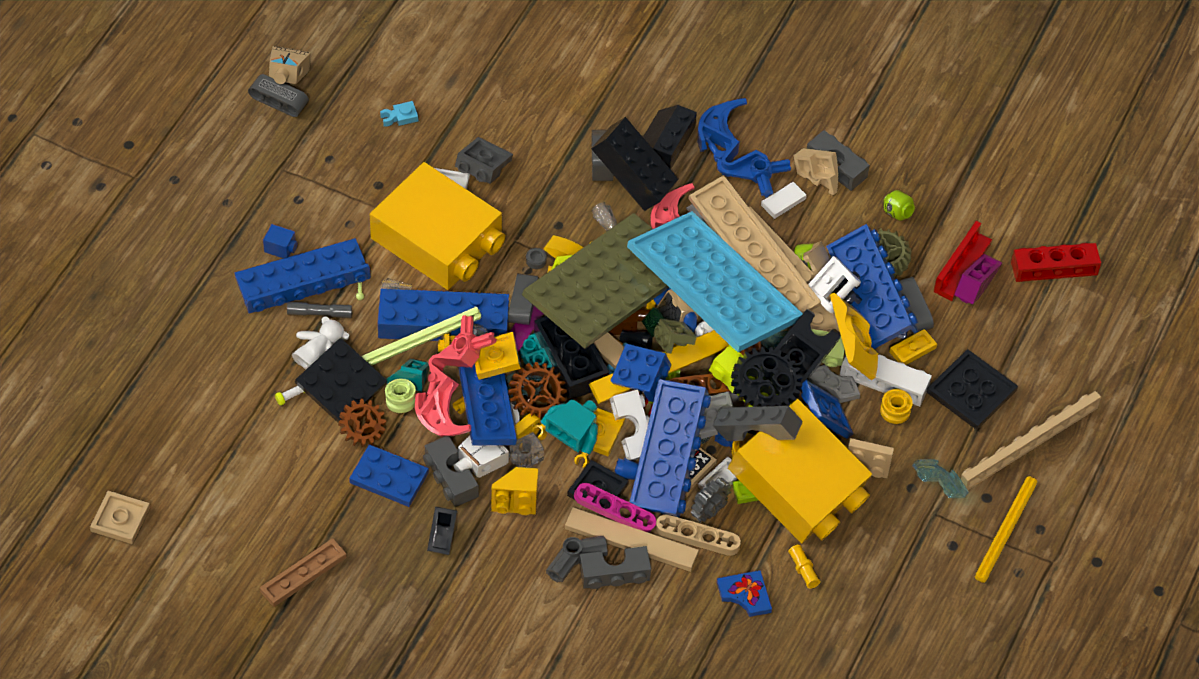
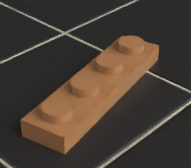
(303, 572)

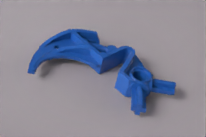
(752, 166)

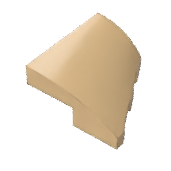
(819, 167)
(816, 257)

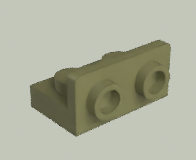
(673, 332)

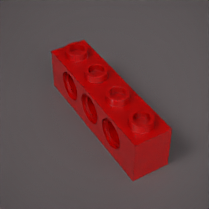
(1055, 262)

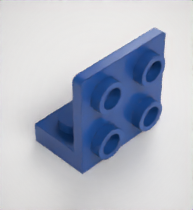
(641, 370)

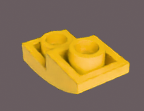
(560, 246)

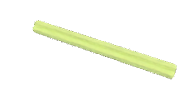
(419, 337)

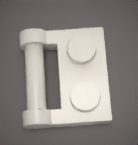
(829, 278)

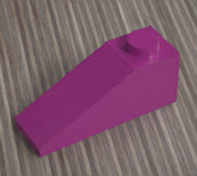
(977, 278)

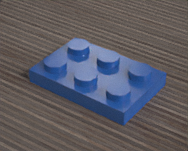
(826, 409)
(389, 475)

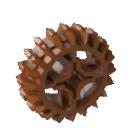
(530, 386)

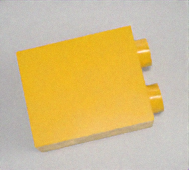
(437, 226)
(804, 477)

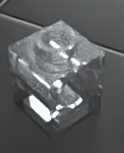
(526, 444)

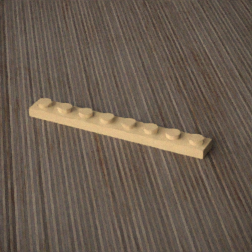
(1035, 437)

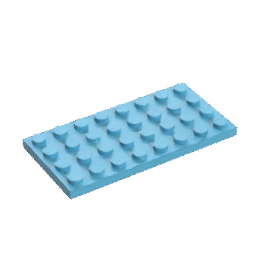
(715, 281)

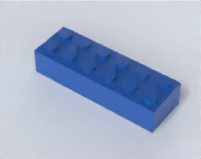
(413, 310)

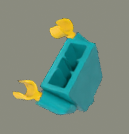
(572, 425)

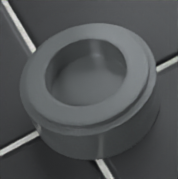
(536, 258)

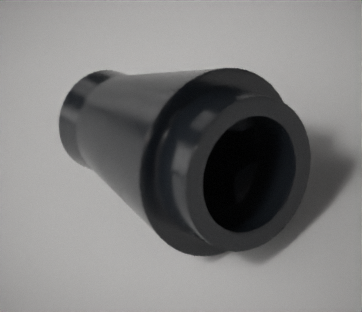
(636, 338)

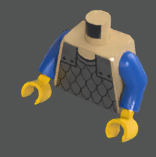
(674, 309)

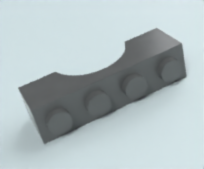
(775, 421)

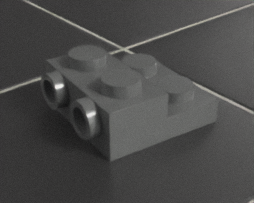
(482, 160)

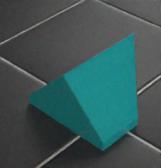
(414, 371)

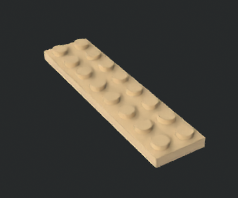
(742, 231)

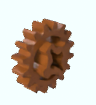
(353, 419)

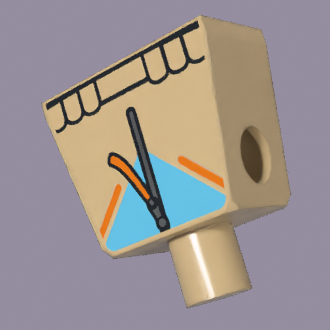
(288, 65)

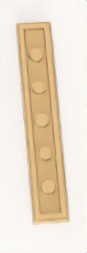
(629, 537)

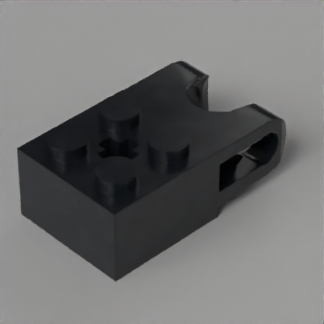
(806, 346)

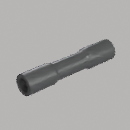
(334, 310)

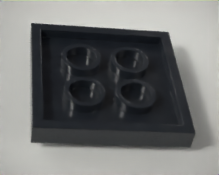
(339, 379)
(972, 389)

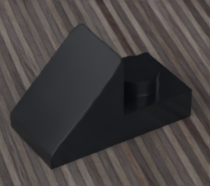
(442, 530)

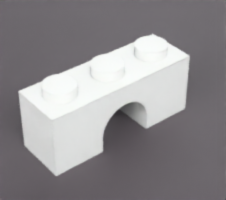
(630, 406)

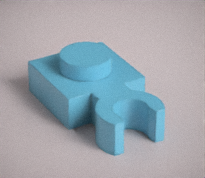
(401, 113)

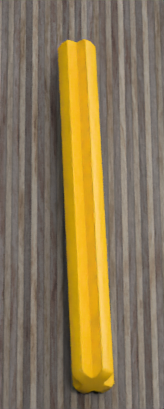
(1006, 529)

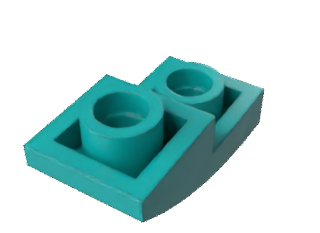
(532, 352)

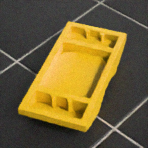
(855, 337)

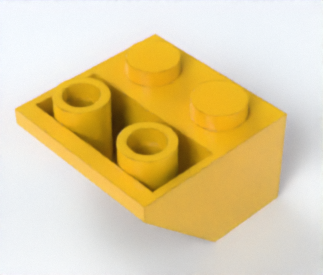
(516, 492)

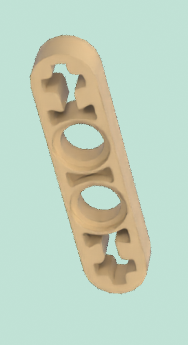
(696, 538)

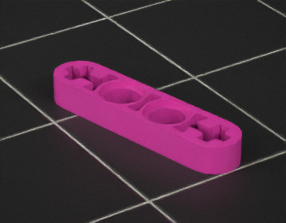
(614, 510)

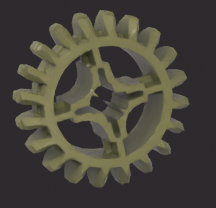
(897, 249)

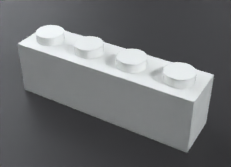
(892, 376)

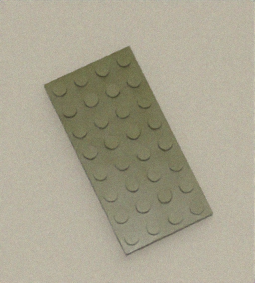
(597, 285)

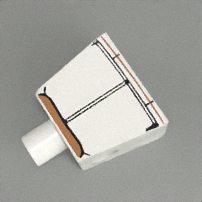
(481, 459)

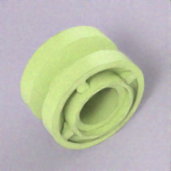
(400, 395)

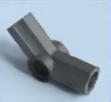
(565, 560)

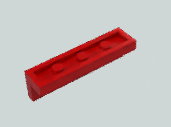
(965, 255)

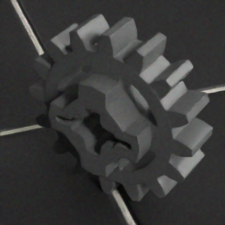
(711, 499)

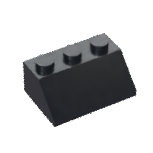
(670, 132)

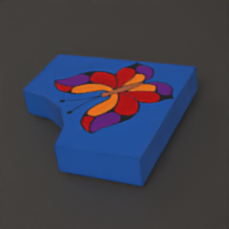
(747, 591)

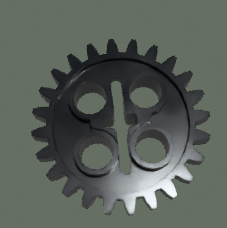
(766, 379)

